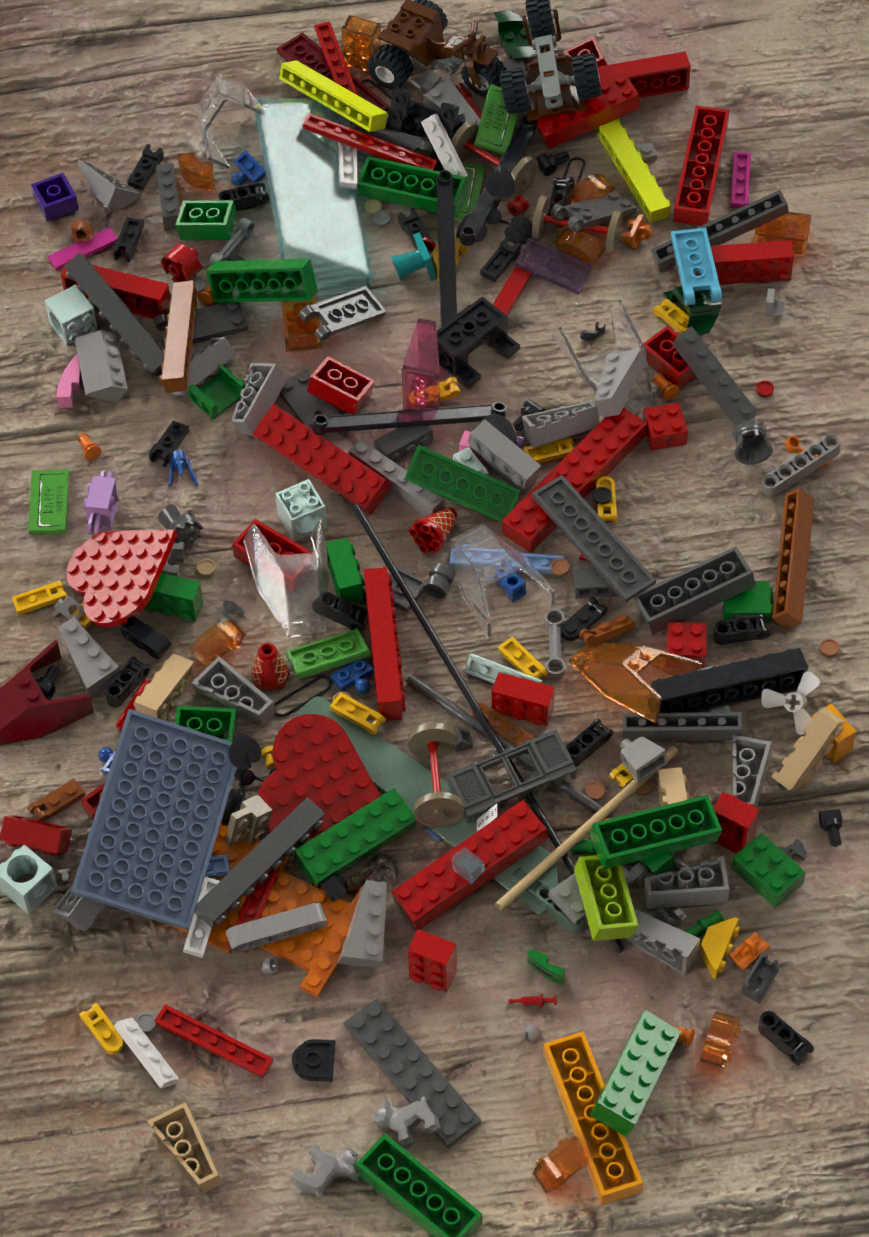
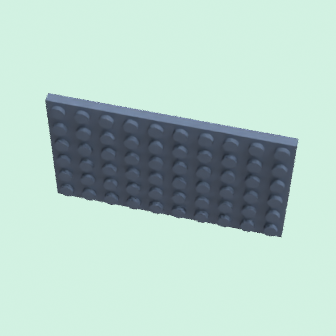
(156, 820)

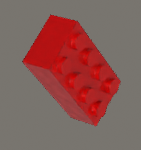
(279, 543)

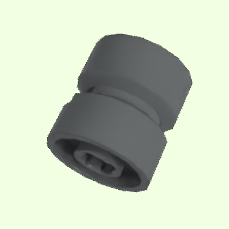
(439, 580)

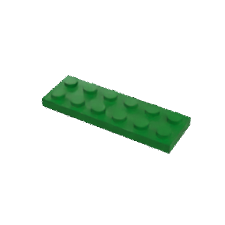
(461, 484)

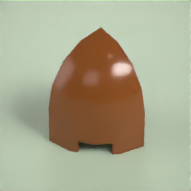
(82, 231)

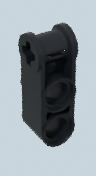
(561, 189)
(246, 195)
(340, 610)
(751, 630)
(145, 637)
(133, 673)
(595, 734)
(795, 1047)

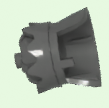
(751, 442)
(186, 525)

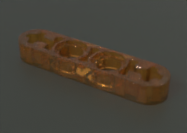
(505, 726)

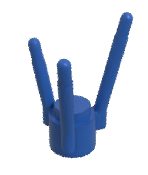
(179, 462)

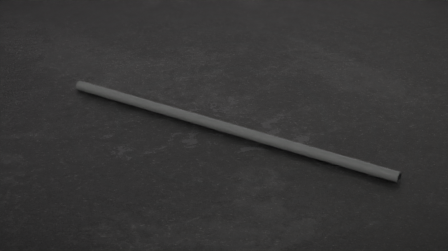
(525, 758)

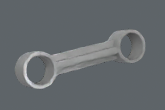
(244, 229)
(555, 643)

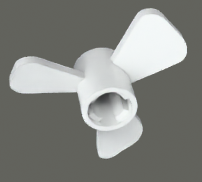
(801, 717)

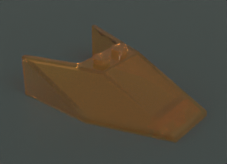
(615, 672)

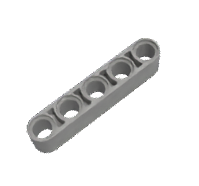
(806, 458)
(276, 927)

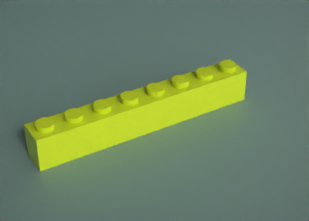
(333, 96)
(634, 170)

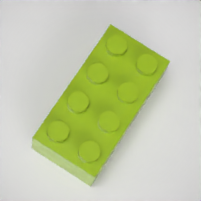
(605, 899)

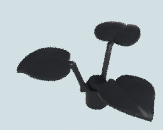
(502, 184)
(242, 753)

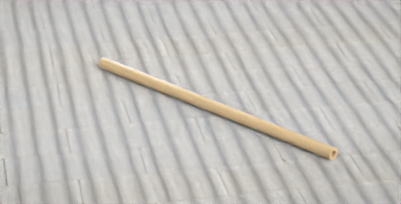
(578, 835)

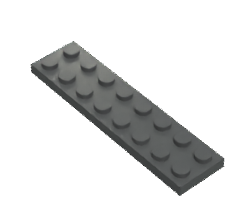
(593, 538)
(411, 1070)

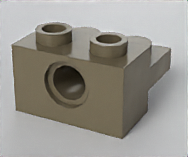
(249, 822)

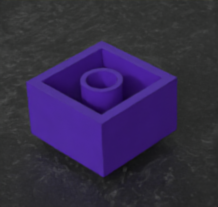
(54, 197)

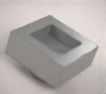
(647, 152)

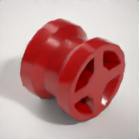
(518, 205)

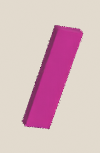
(740, 179)
(99, 242)

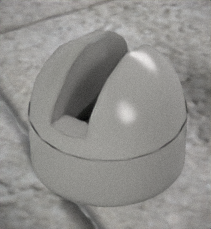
(269, 965)
(532, 1033)

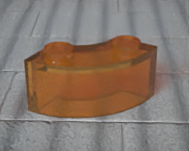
(196, 172)
(592, 187)
(580, 245)
(217, 641)
(720, 1039)
(560, 1164)

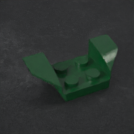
(513, 35)
(702, 314)

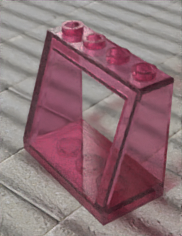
(421, 369)

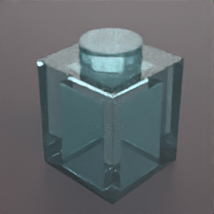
(467, 865)

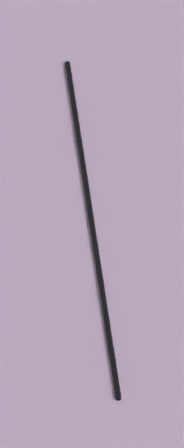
(462, 685)

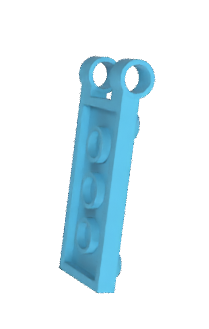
(692, 257)

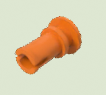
(205, 297)
(667, 388)
(90, 449)
(686, 1036)

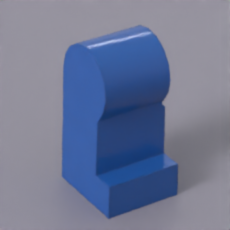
(513, 586)

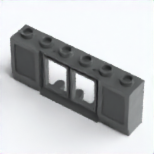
(476, 791)

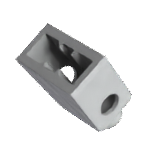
(642, 757)

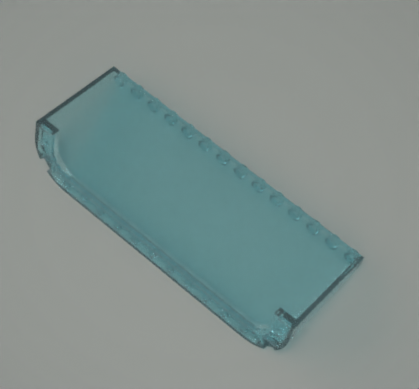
(308, 206)

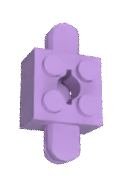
(101, 502)

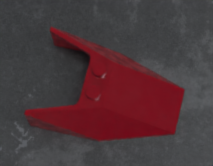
(26, 711)

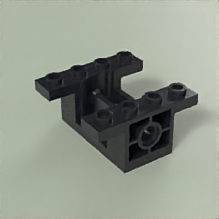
(407, 115)
(466, 334)

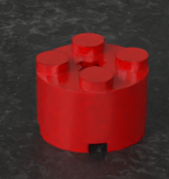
(181, 263)

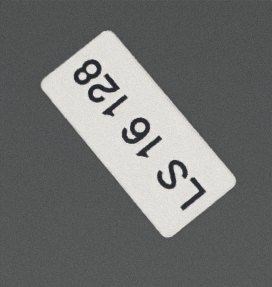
(487, 817)

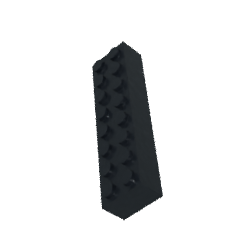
(731, 682)

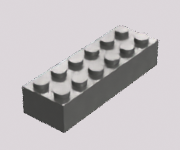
(694, 590)

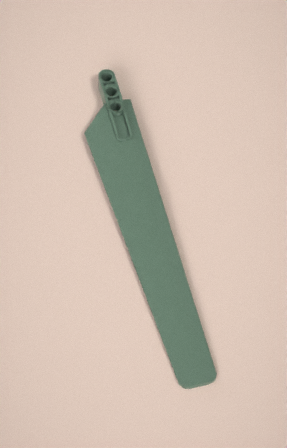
(394, 769)

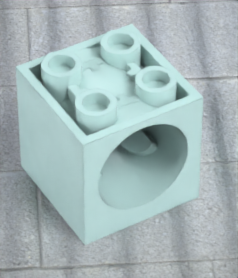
(71, 314)
(300, 509)
(30, 893)

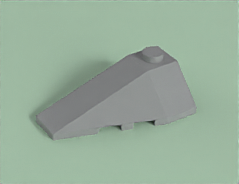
(107, 187)

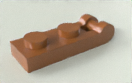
(607, 630)
(57, 800)

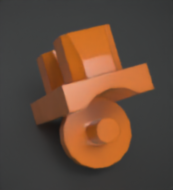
(638, 232)
(749, 951)

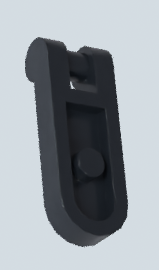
(583, 619)

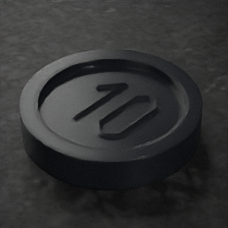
(602, 495)

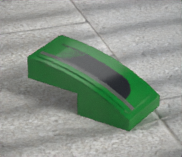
(540, 963)

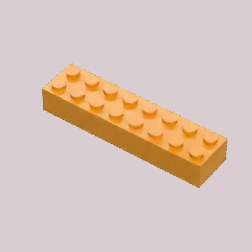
(578, 1087)

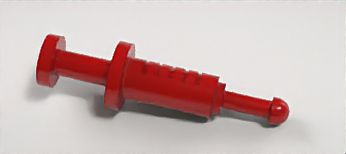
(534, 1000)

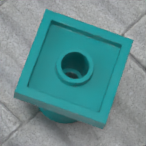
(415, 260)

